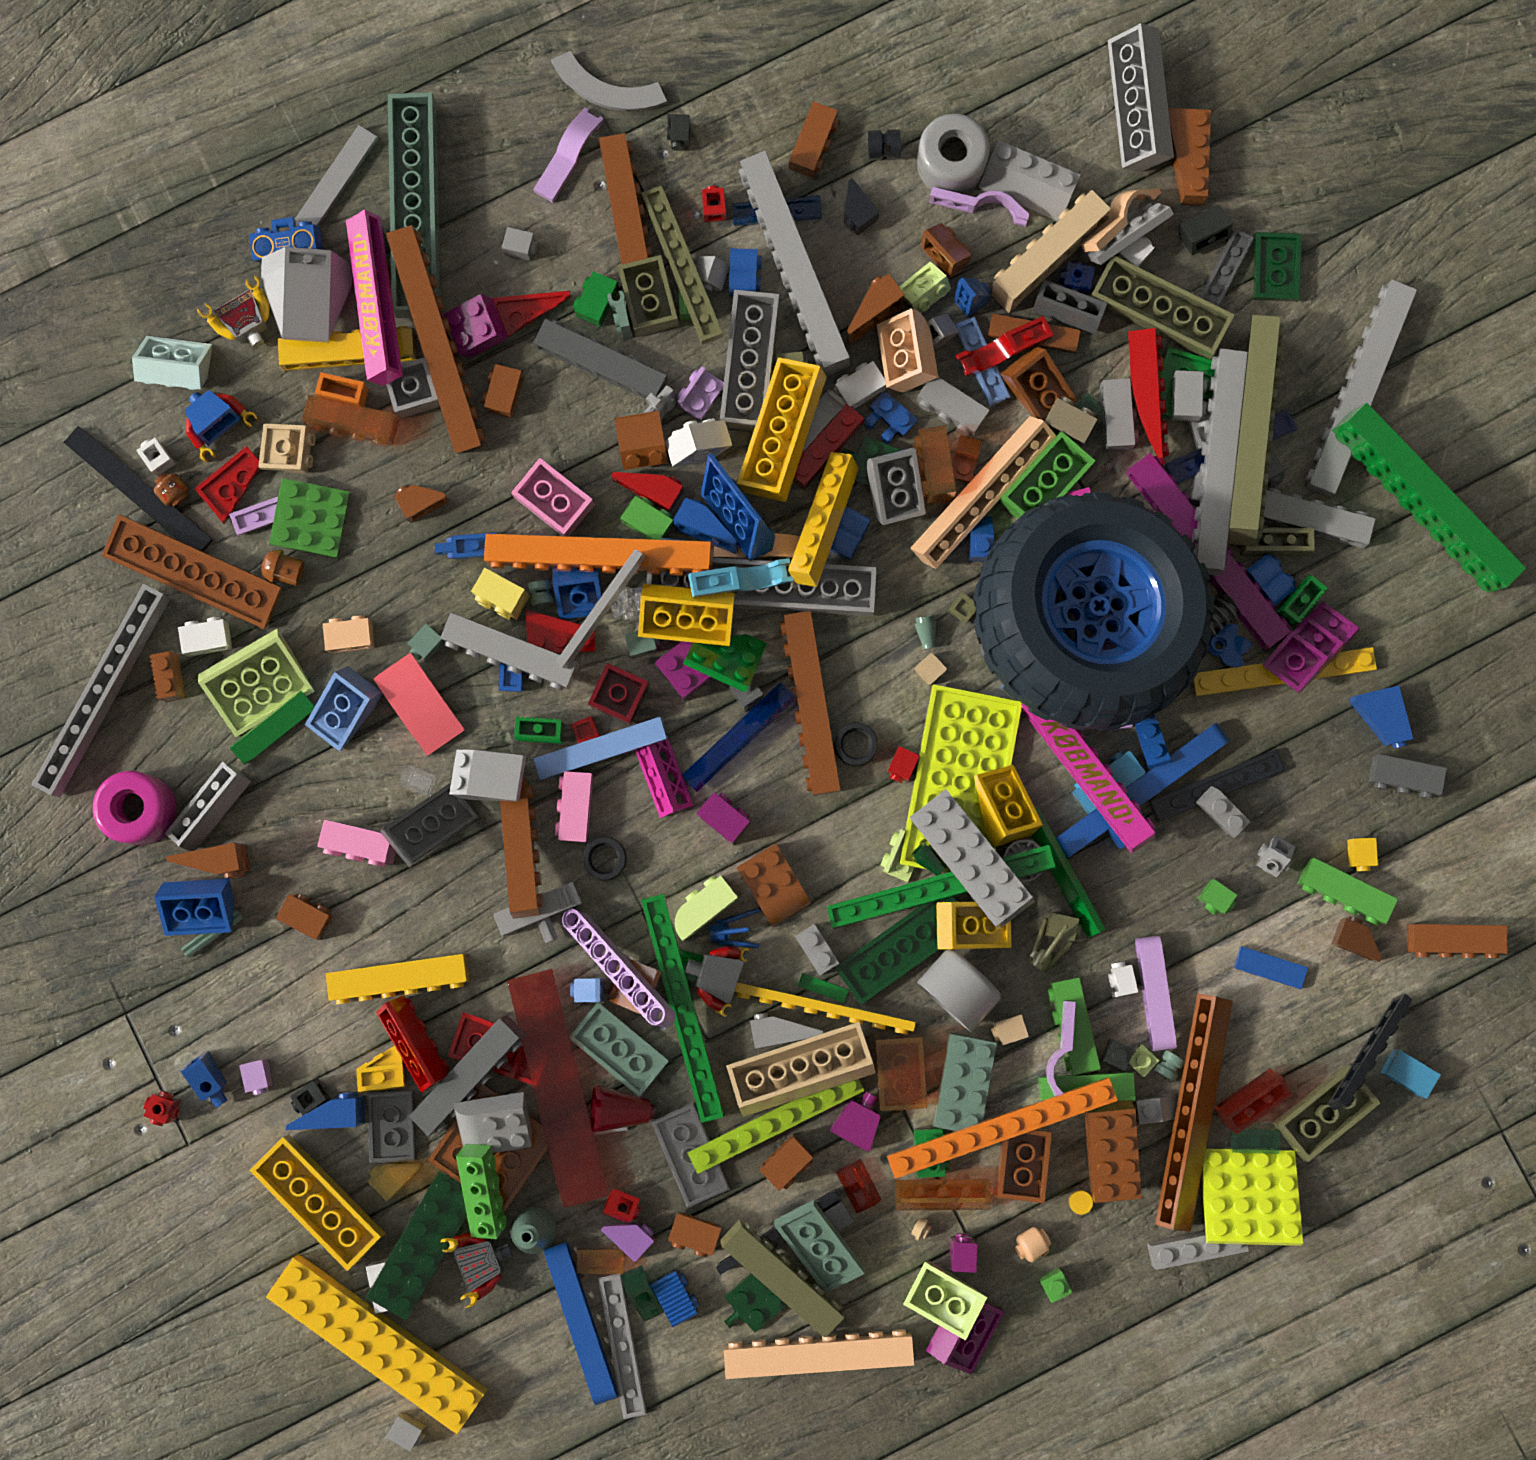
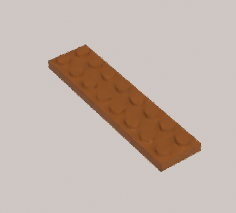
(192, 571)

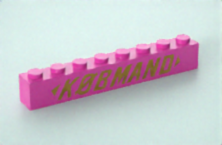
(374, 298)
(1096, 781)

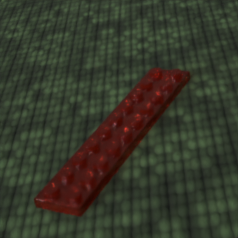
(557, 1088)

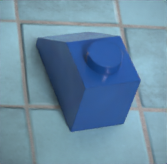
(981, 540)

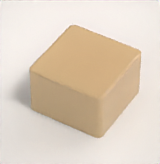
(930, 669)

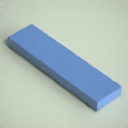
(989, 380)

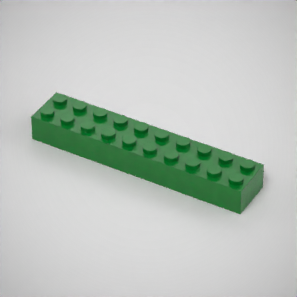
(1428, 499)

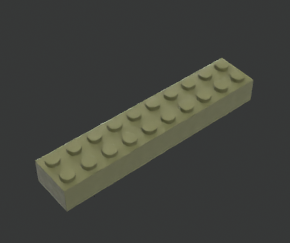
(1256, 430)

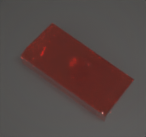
(858, 1186)

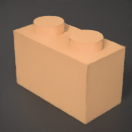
(348, 635)

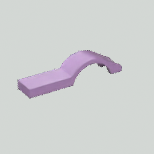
(567, 155)
(970, 204)
(1066, 1044)

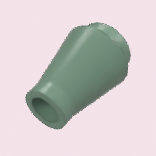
(926, 631)

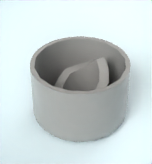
(949, 175)
(960, 989)

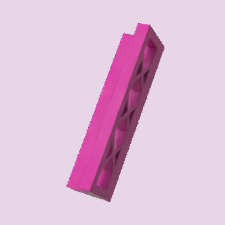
(656, 776)

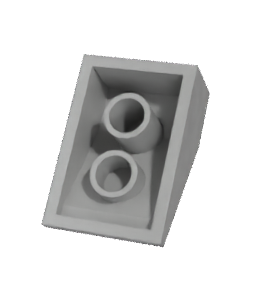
(487, 775)

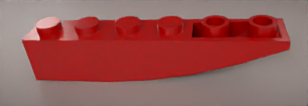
(1149, 385)

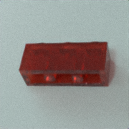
(1253, 1101)

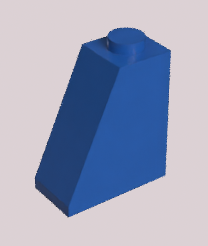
(1385, 715)

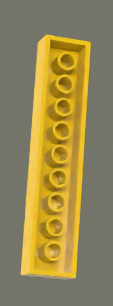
(377, 1343)

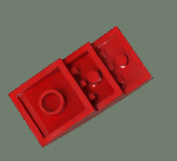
(470, 1031)

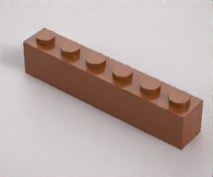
(623, 198)
(521, 855)

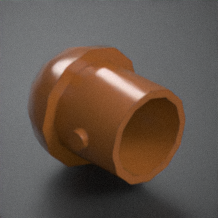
(282, 568)

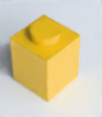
(1362, 853)

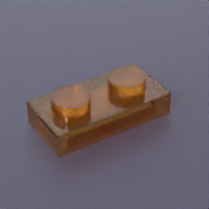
(600, 1261)

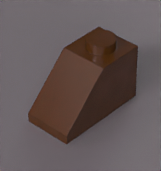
(1356, 939)

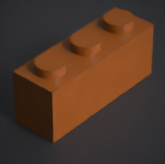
(814, 140)

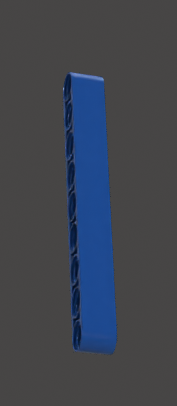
(1147, 786)

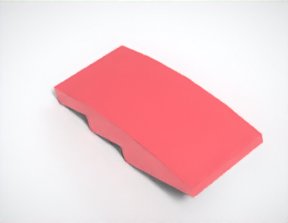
(418, 704)

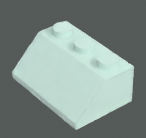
(172, 362)

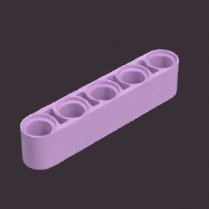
(1155, 993)

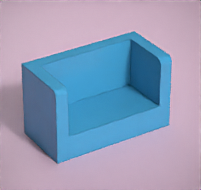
(1410, 1073)

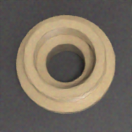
(921, 1229)

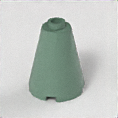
(538, 1224)

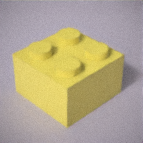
(500, 594)

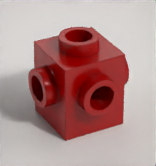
(169, 1106)

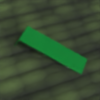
(823, 987)

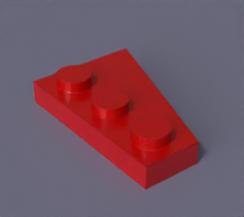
(229, 483)
(554, 633)

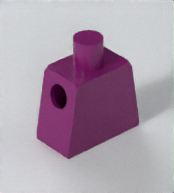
(858, 1122)

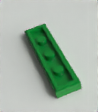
(272, 727)

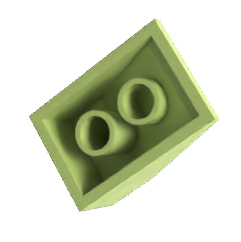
(945, 1300)

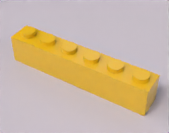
(340, 350)
(823, 519)
(397, 977)

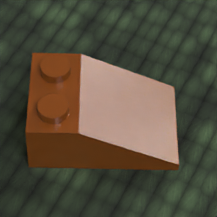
(879, 304)
(1037, 382)
(224, 860)

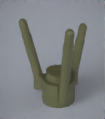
(1042, 959)

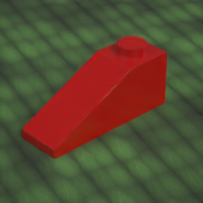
(657, 488)

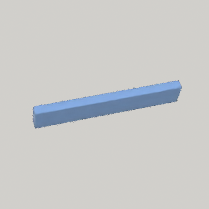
(601, 748)

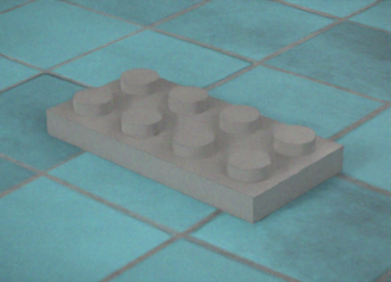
(1141, 221)

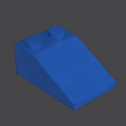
(337, 1113)

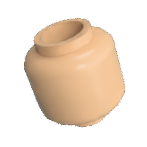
(1032, 1244)

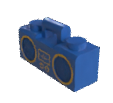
(266, 241)

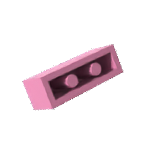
(574, 807)

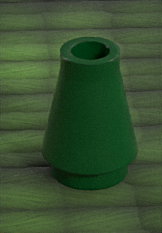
(927, 858)

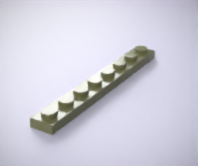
(682, 265)

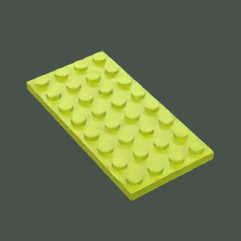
(960, 739)

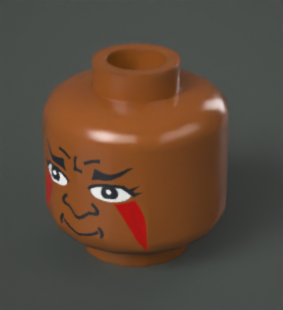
(170, 489)

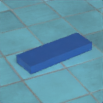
(1270, 967)

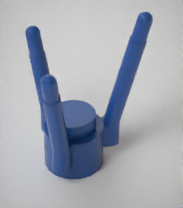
(720, 932)

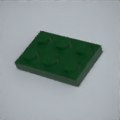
(1277, 266)

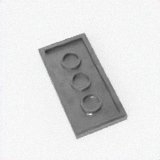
(679, 1134)

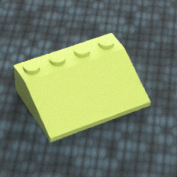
(254, 682)

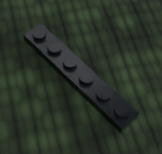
(1372, 1048)

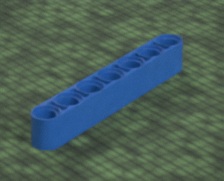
(581, 1323)

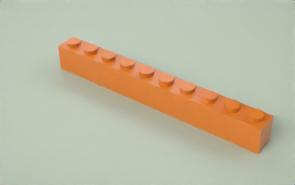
(596, 553)

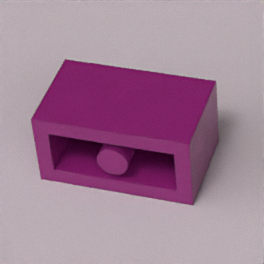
(963, 1253)

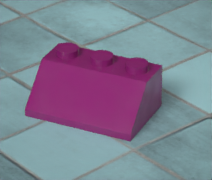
(966, 1353)

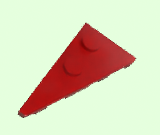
(524, 309)

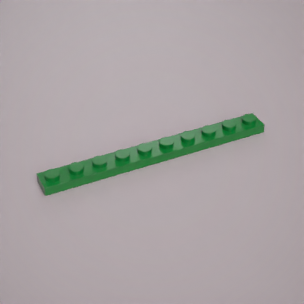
(928, 890)
(682, 1003)

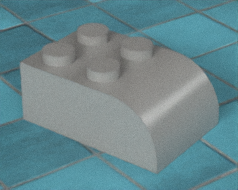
(895, 486)
(495, 1122)

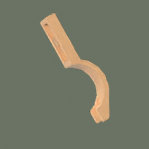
(1117, 218)
(783, 547)

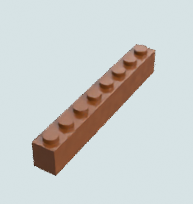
(811, 703)

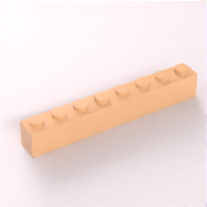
(983, 492)
(818, 1355)

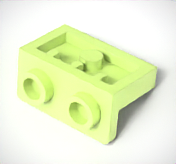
(925, 287)
(891, 861)

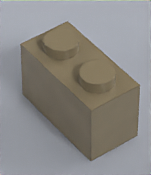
(1071, 420)

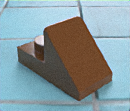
(965, 458)

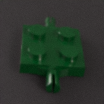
(869, 449)
(752, 1303)

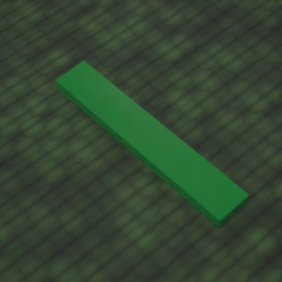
(1068, 881)

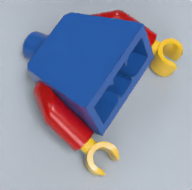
(211, 417)

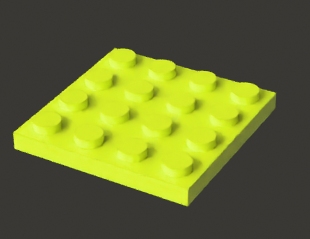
(1251, 1198)

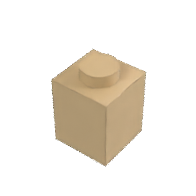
(1009, 1030)

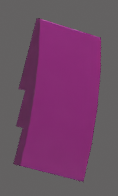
(1311, 647)

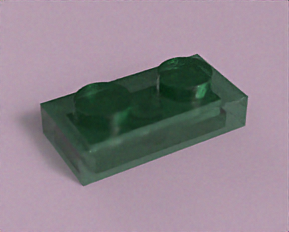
(1255, 1141)

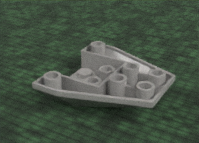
(306, 291)

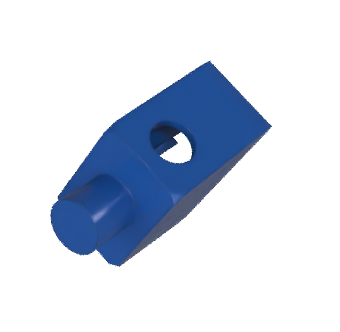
(205, 1070)

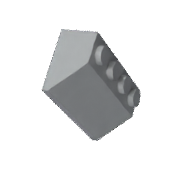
(1029, 180)

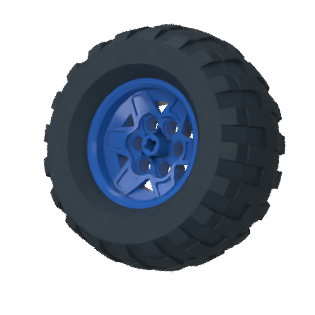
(1158, 585)

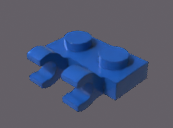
(893, 414)

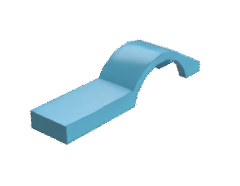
(739, 579)

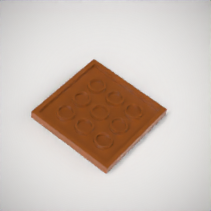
(511, 1166)

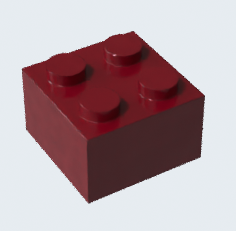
(618, 694)

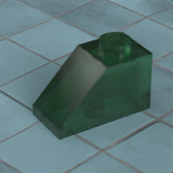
(641, 1294)

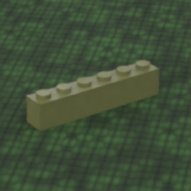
(782, 1278)

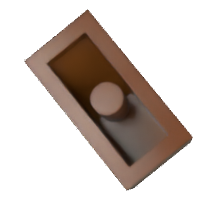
(418, 501)

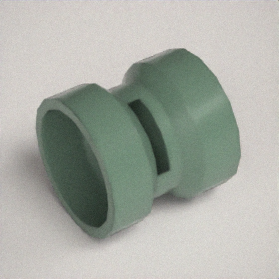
(540, 593)
(1170, 1066)

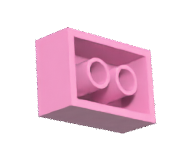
(553, 498)
(356, 843)

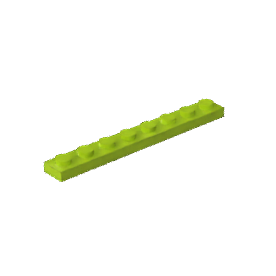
(770, 1125)

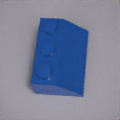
(195, 907)

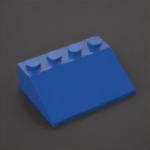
(735, 511)

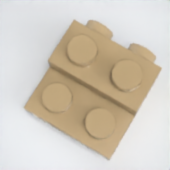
(286, 448)

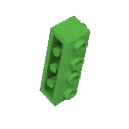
(481, 1191)

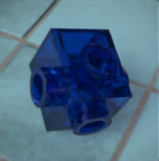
(1077, 277)

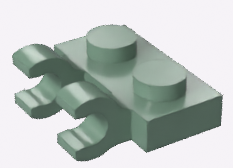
(620, 315)

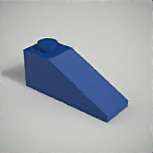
(971, 295)
(699, 522)

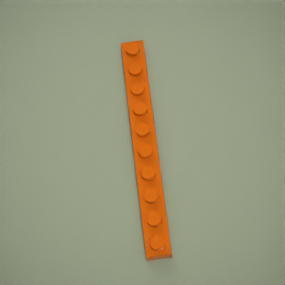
(1002, 1127)

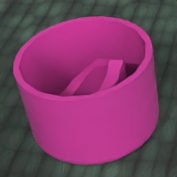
(158, 811)

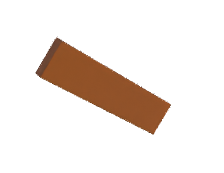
(1064, 338)

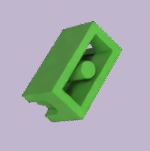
(647, 520)

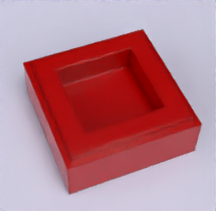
(585, 729)

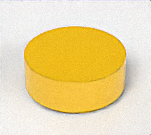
(1080, 1202)

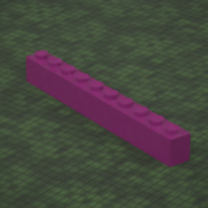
(1253, 609)

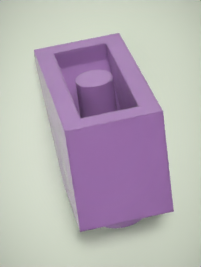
(630, 1237)

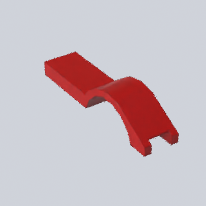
(1005, 346)

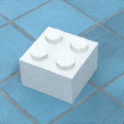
(697, 441)

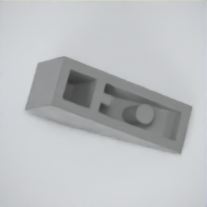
(775, 1030)

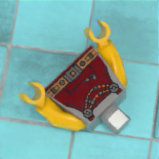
(242, 316)

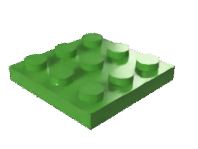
(309, 518)

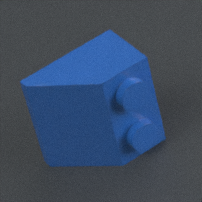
(576, 592)

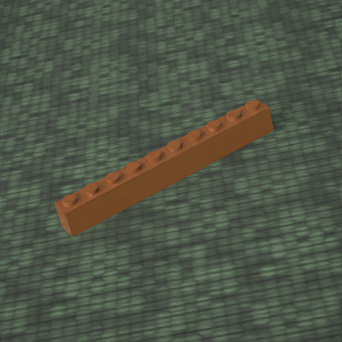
(435, 339)
(1194, 1113)

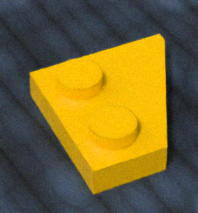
(382, 1072)

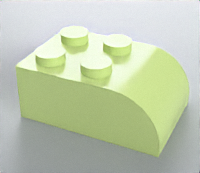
(703, 906)

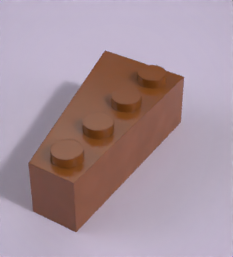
(1191, 153)

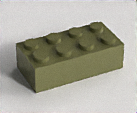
(1314, 1125)

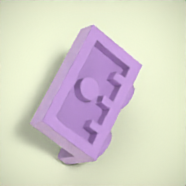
(700, 393)

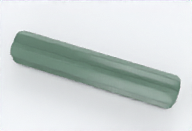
(204, 939)

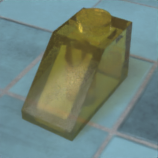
(392, 1177)

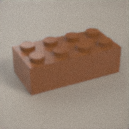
(1113, 1152)

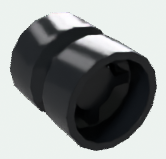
(876, 144)

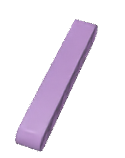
(626, 972)

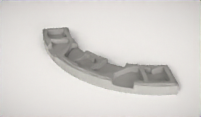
(604, 94)

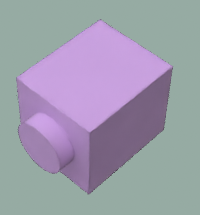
(256, 1076)

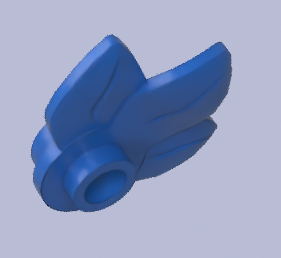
(1232, 646)

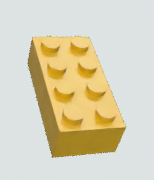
(677, 616)

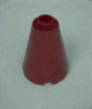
(618, 1109)

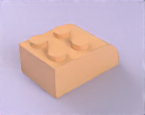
(907, 351)

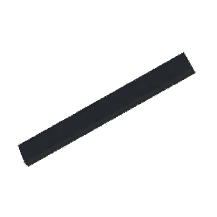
(136, 489)

